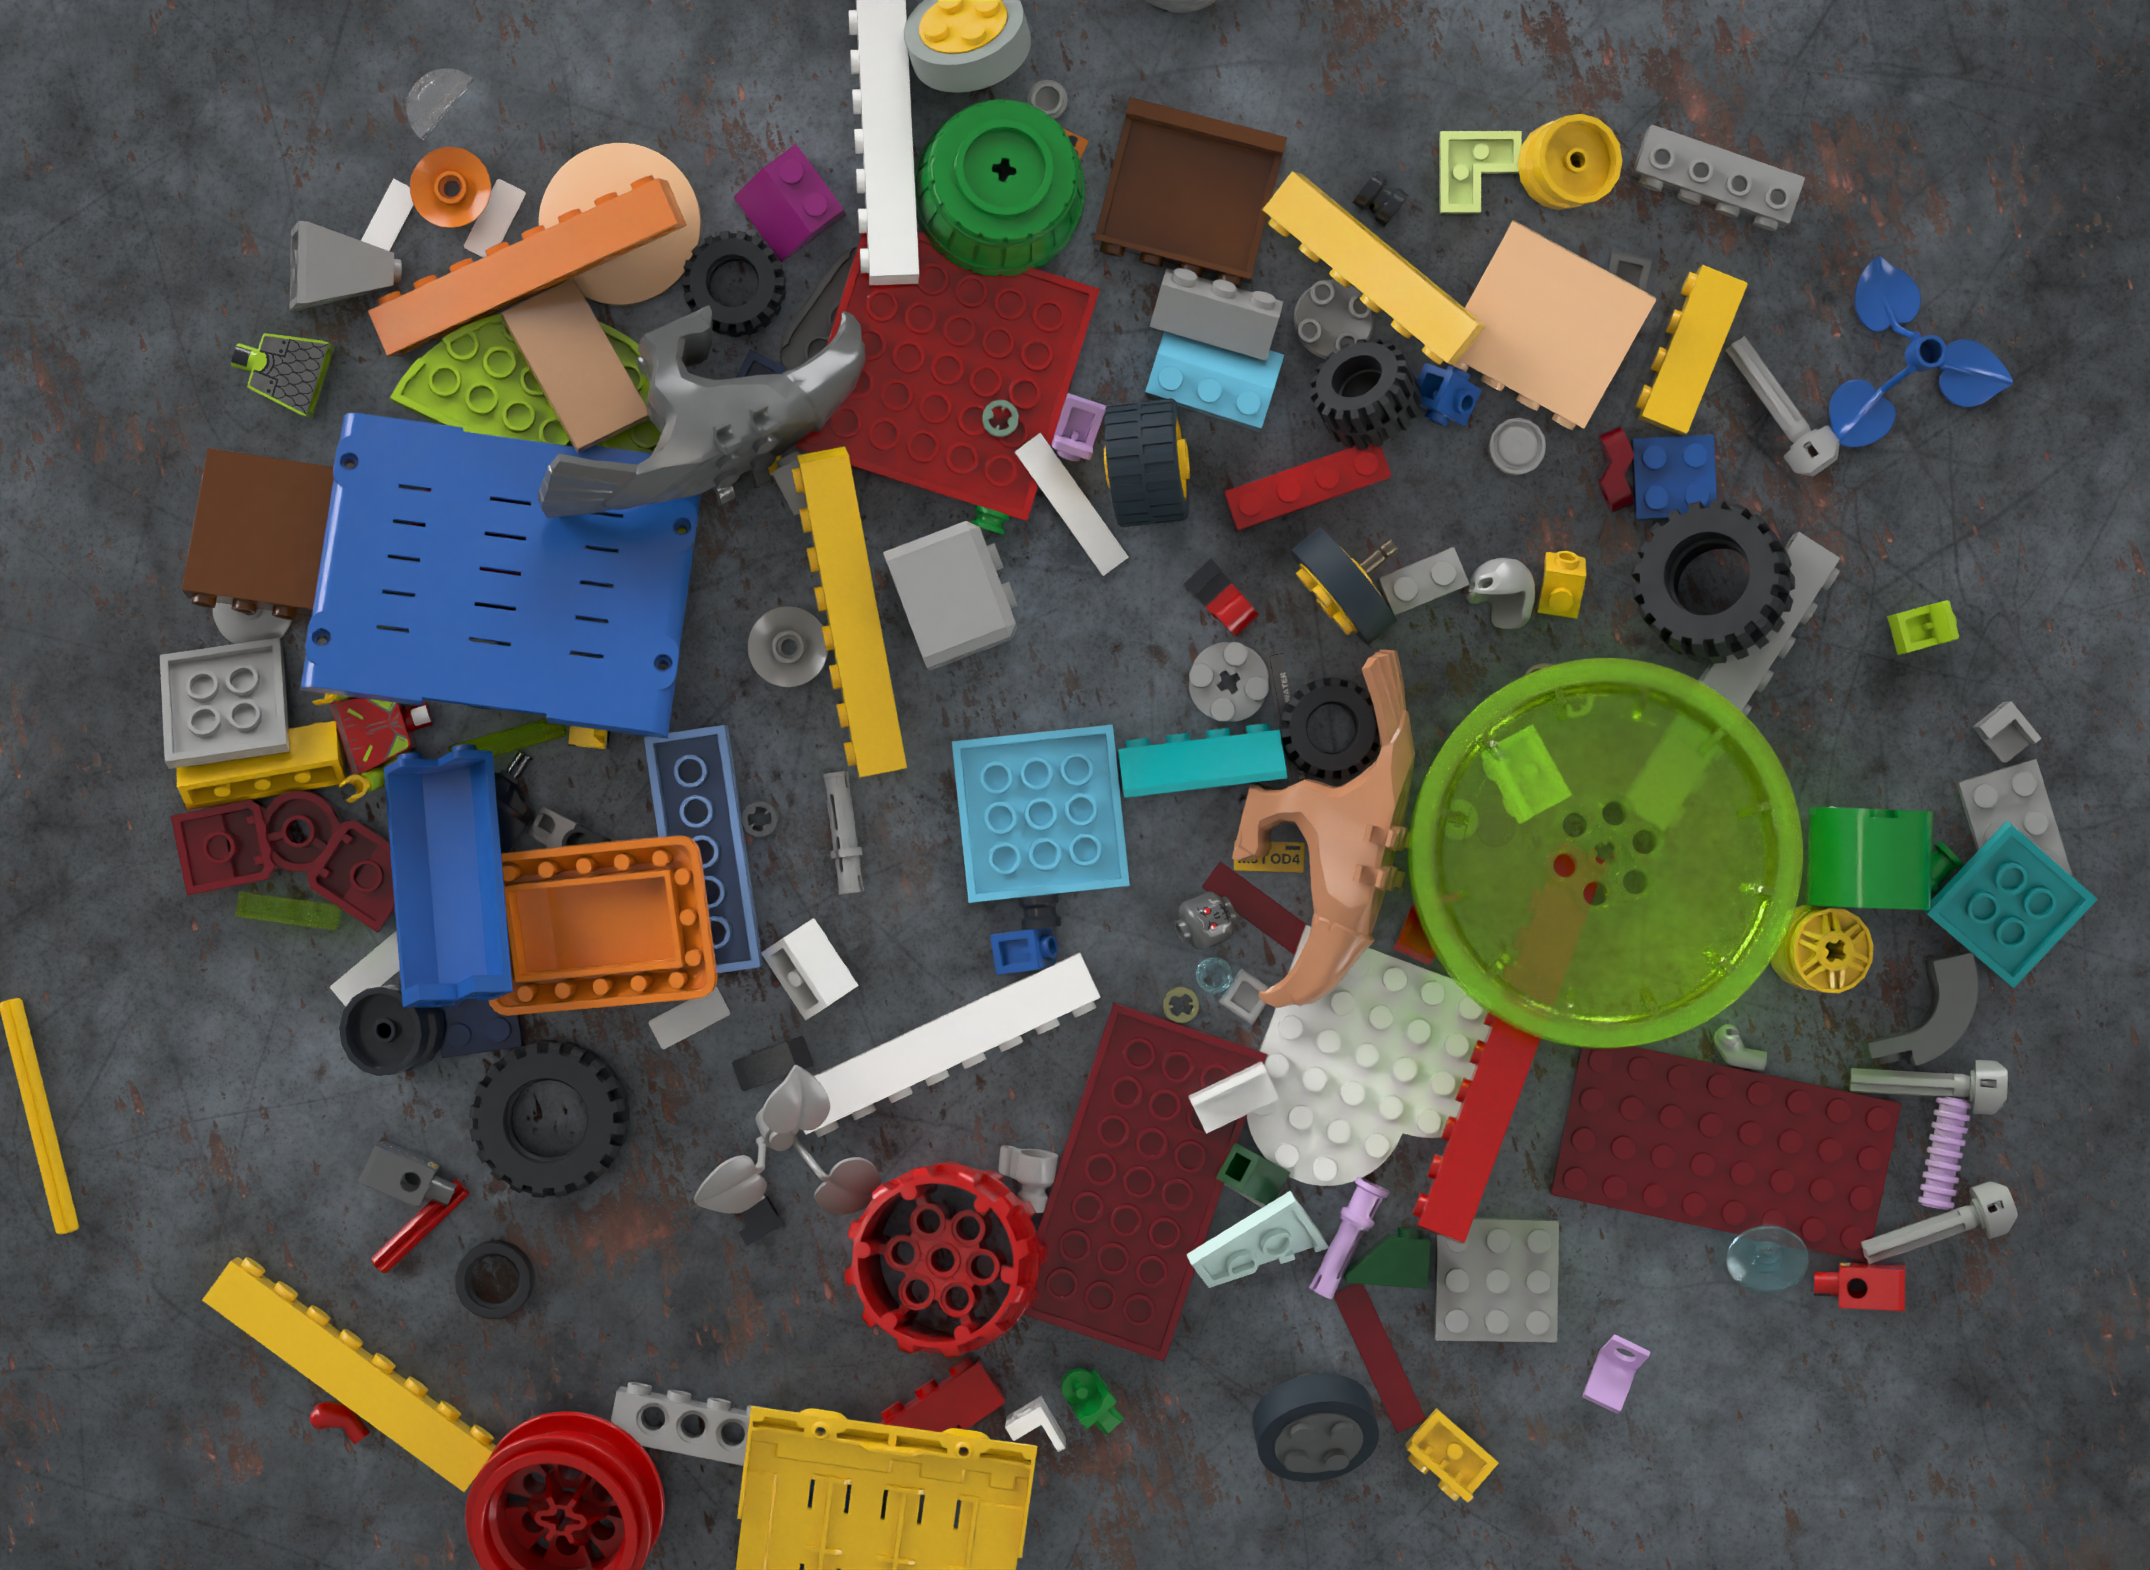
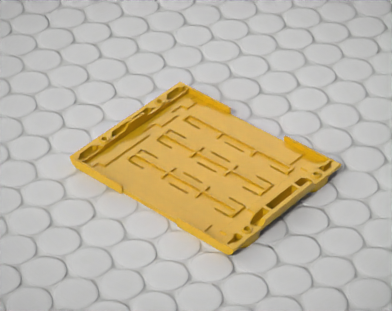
(789, 1451)

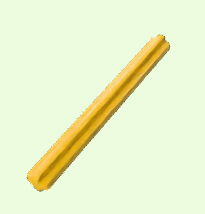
(39, 1116)

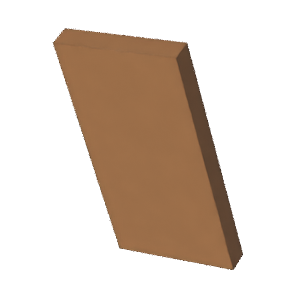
(575, 365)

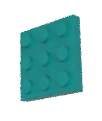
(2010, 904)

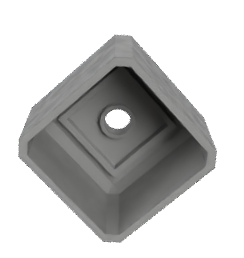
(953, 593)

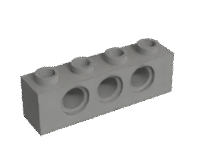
(672, 1435)

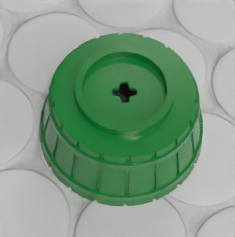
(992, 222)

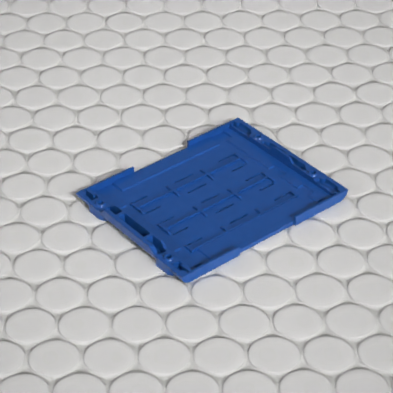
(436, 658)

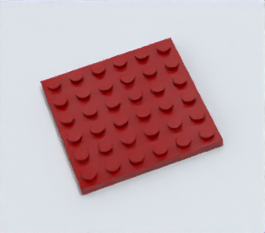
(940, 359)

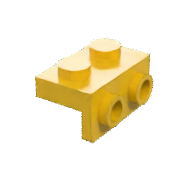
(1450, 1455)

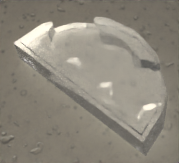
(433, 98)

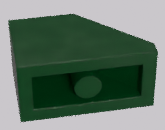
(1394, 1261)

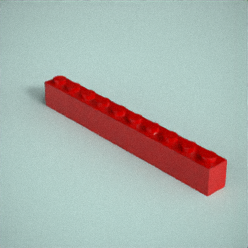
(1482, 1118)

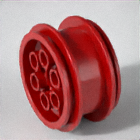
(572, 1453)

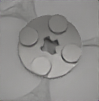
(1222, 704)

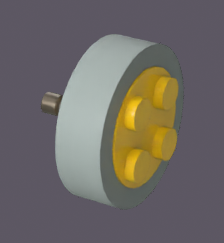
(966, 42)

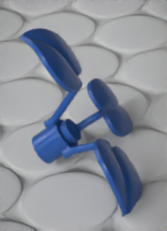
(1969, 374)

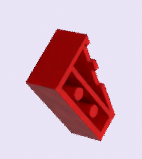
(950, 1404)

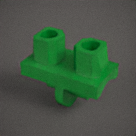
(1090, 1399)

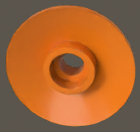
(436, 172)

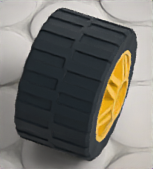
(1146, 462)

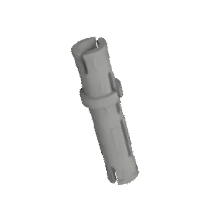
(843, 831)

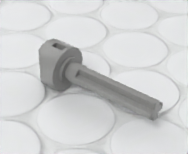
(1785, 413)
(1975, 1086)
(1949, 1224)

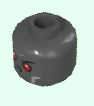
(1205, 920)

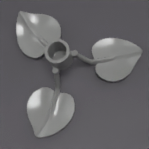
(792, 1106)

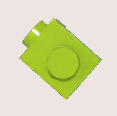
(1923, 627)

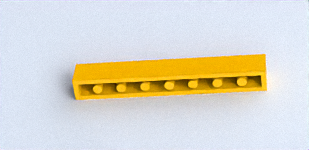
(851, 611)
(350, 1372)

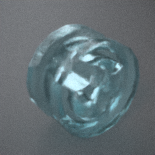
(1201, 974)

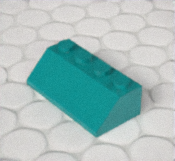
(1202, 762)

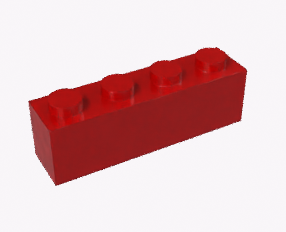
(1306, 486)

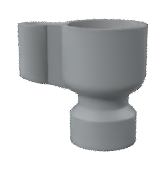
(1032, 1169)

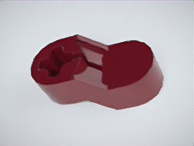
(1613, 482)

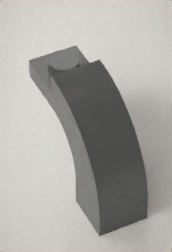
(1950, 1012)

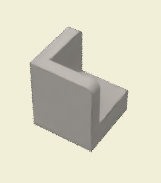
(2006, 731)

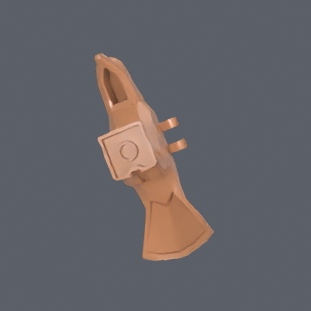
(1349, 839)

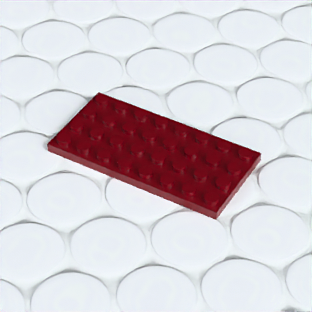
(1725, 1147)
(1136, 1184)

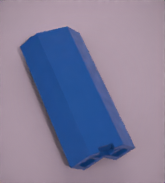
(447, 878)

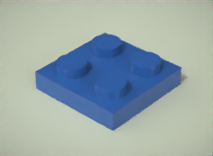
(1672, 474)

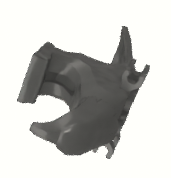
(706, 424)

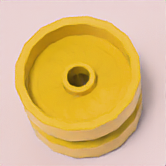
(1570, 162)

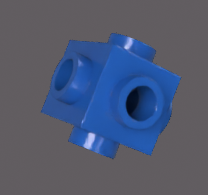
(1447, 394)

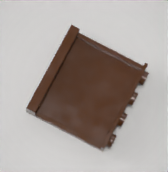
(1189, 191)
(258, 534)

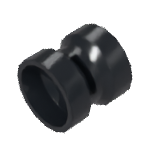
(1380, 199)

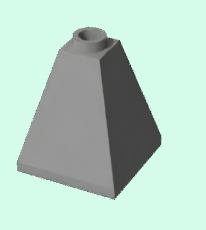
(336, 267)

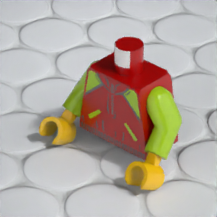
(374, 736)

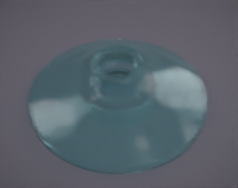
(1765, 1270)

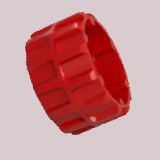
(900, 1320)

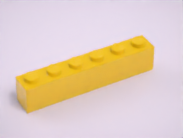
(1373, 268)

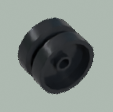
(387, 1037)

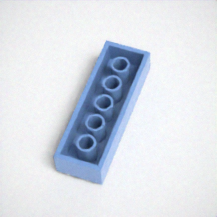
(699, 799)

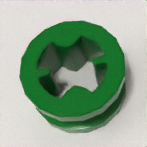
(990, 520)

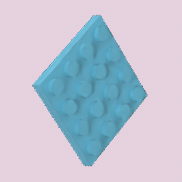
(1040, 813)

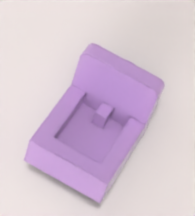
(1077, 428)

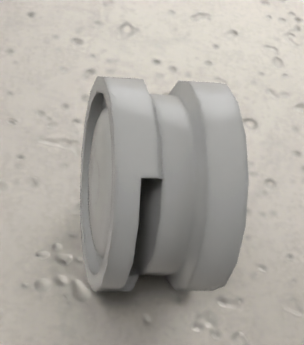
(1517, 446)

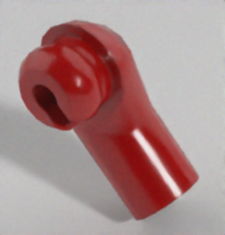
(338, 1416)

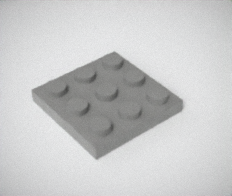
(224, 703)
(1499, 1282)

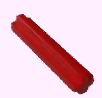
(416, 1230)

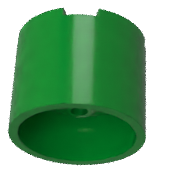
(1869, 858)

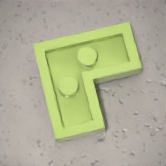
(1466, 157)

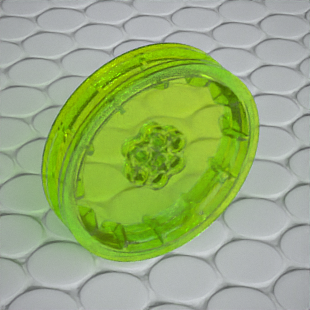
(1682, 772)

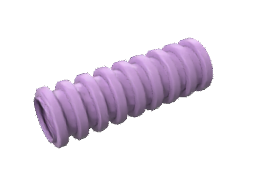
(1945, 1153)

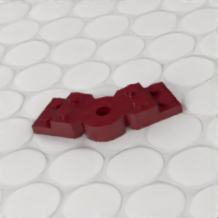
(252, 841)

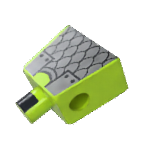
(286, 370)

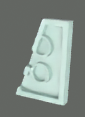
(1262, 1237)

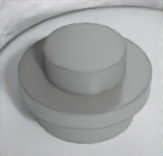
(1048, 97)

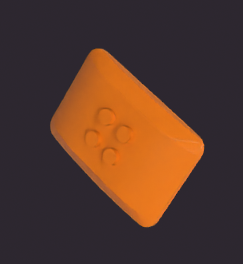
(606, 925)

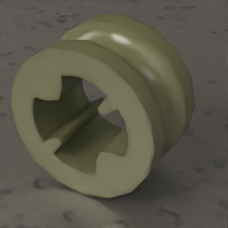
(1182, 1017)

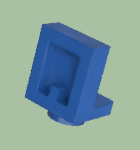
(1024, 950)

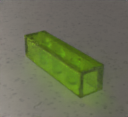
(288, 910)

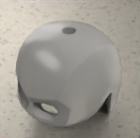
(1508, 589)

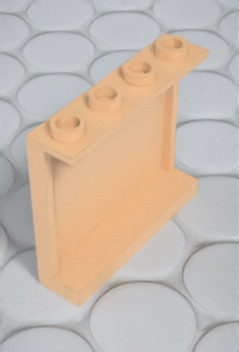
(1552, 325)

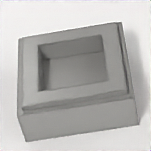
(1243, 997)

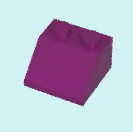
(789, 203)

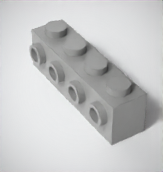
(1717, 177)

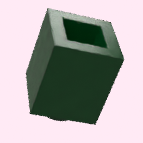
(1252, 1174)

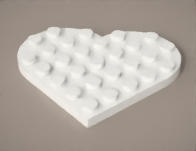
(1364, 1068)

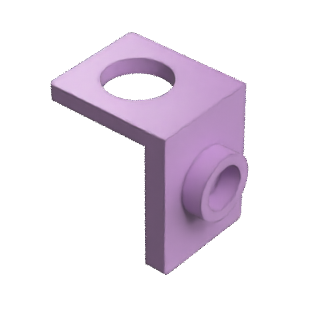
(1614, 1373)

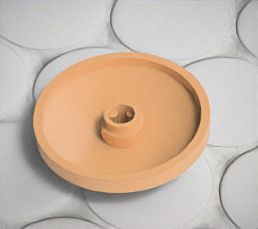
(648, 269)

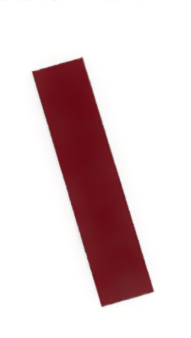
(1256, 907)
(1379, 1357)

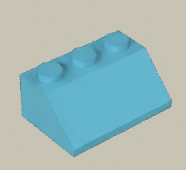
(1214, 380)

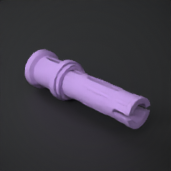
(1355, 1221)

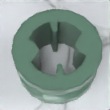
(1012, 421)

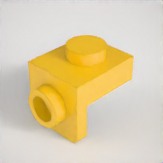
(1562, 584)

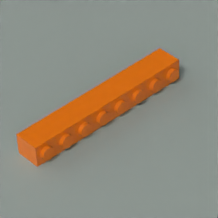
(528, 266)

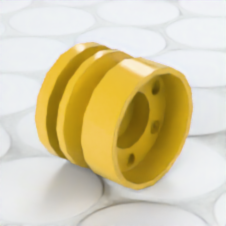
(1803, 955)

